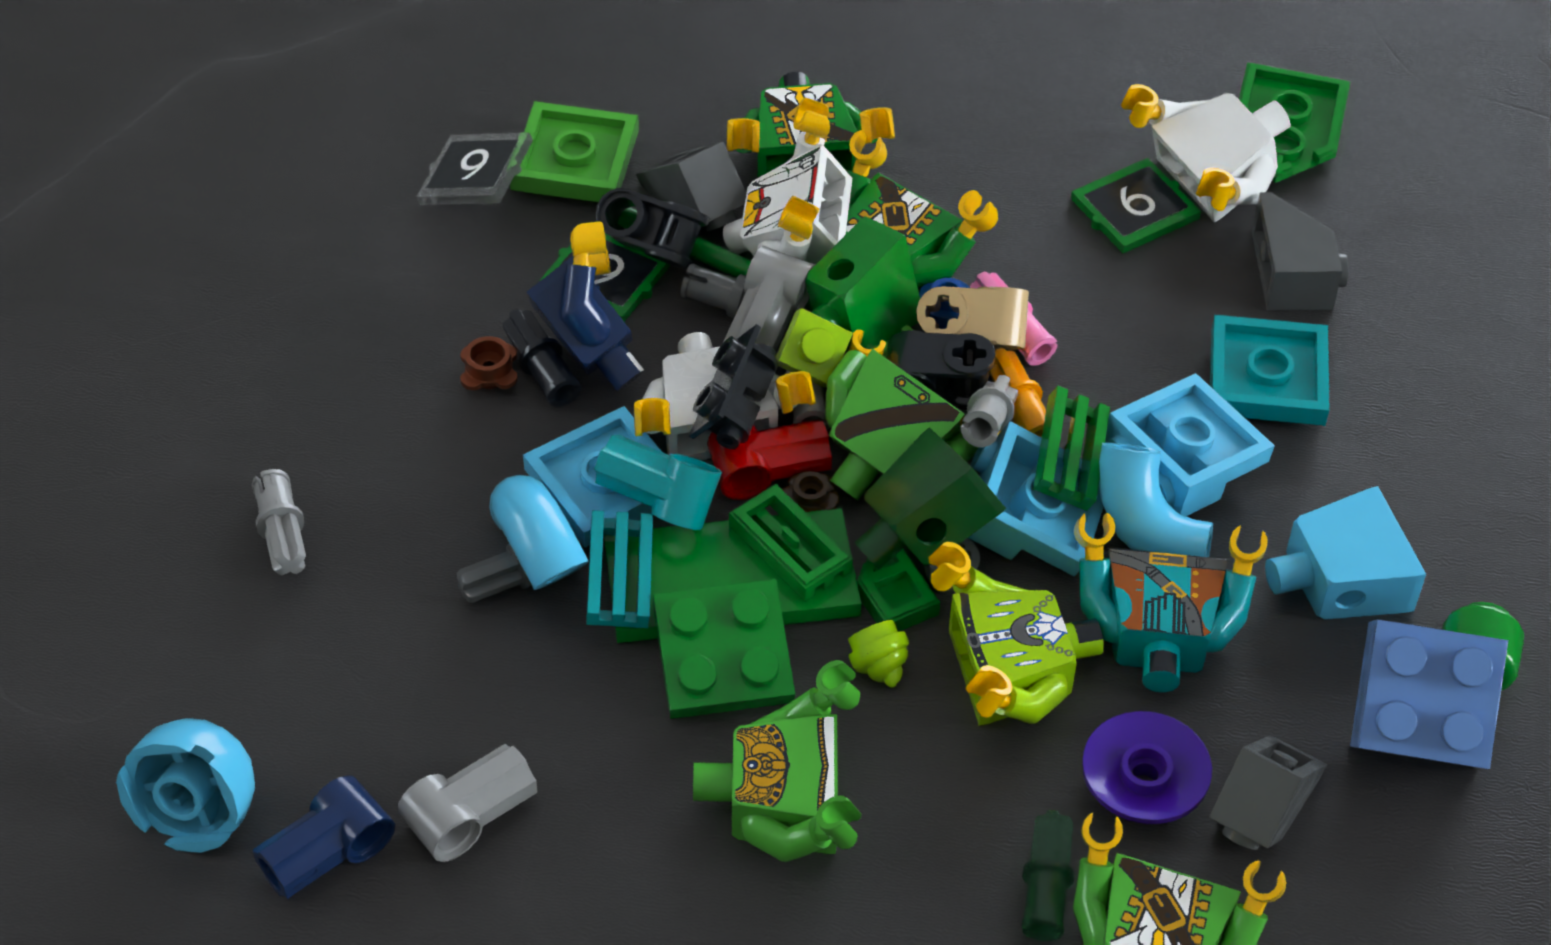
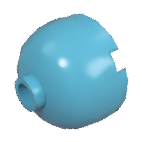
(188, 784)

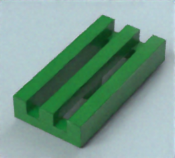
(1089, 478)
(768, 538)

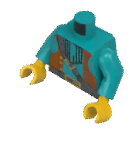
(1164, 606)

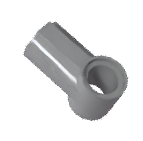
(773, 293)
(452, 811)

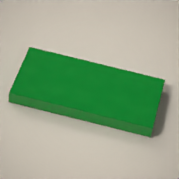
(721, 557)

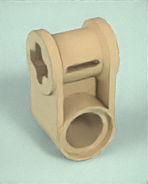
(984, 311)

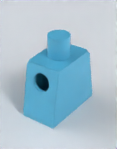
(1350, 560)

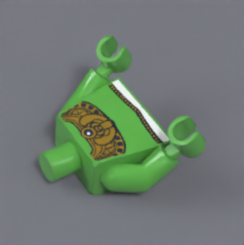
(788, 774)

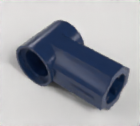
(339, 826)

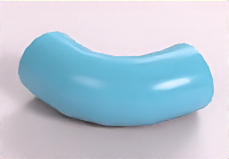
(1138, 507)
(536, 530)

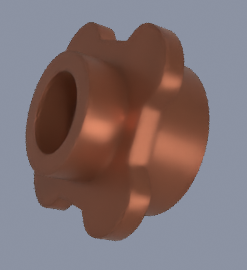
(488, 364)

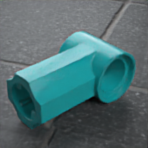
(672, 484)

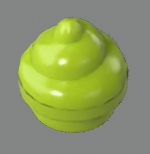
(881, 652)

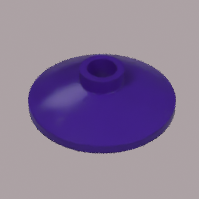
(1151, 747)

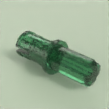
(1048, 877)

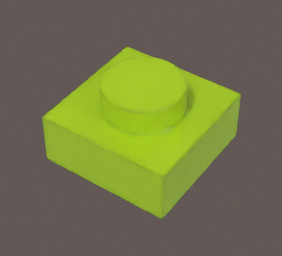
(813, 346)

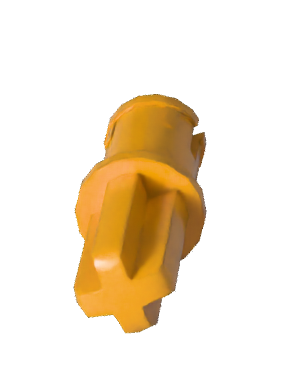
(1028, 408)

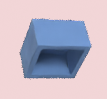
(1429, 693)

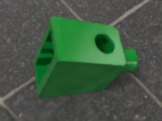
(866, 283)

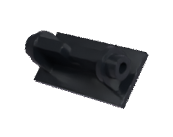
(721, 404)

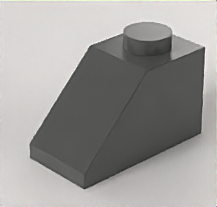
(700, 180)
(1296, 257)
(1265, 792)

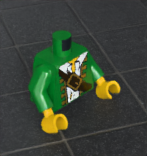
(771, 128)
(933, 235)

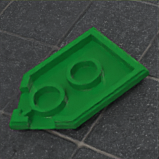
(1314, 109)

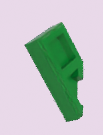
(897, 592)

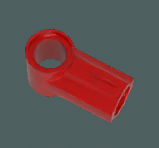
(770, 457)

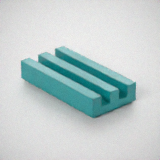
(621, 528)

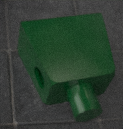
(925, 502)

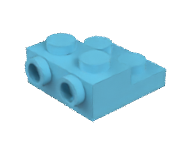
(1198, 438)
(1030, 518)

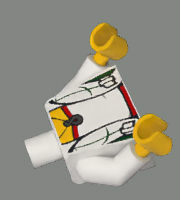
(802, 202)

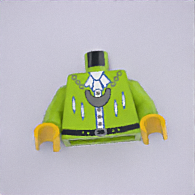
(1010, 641)

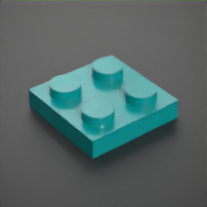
(1271, 368)

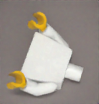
(1212, 145)
(670, 399)

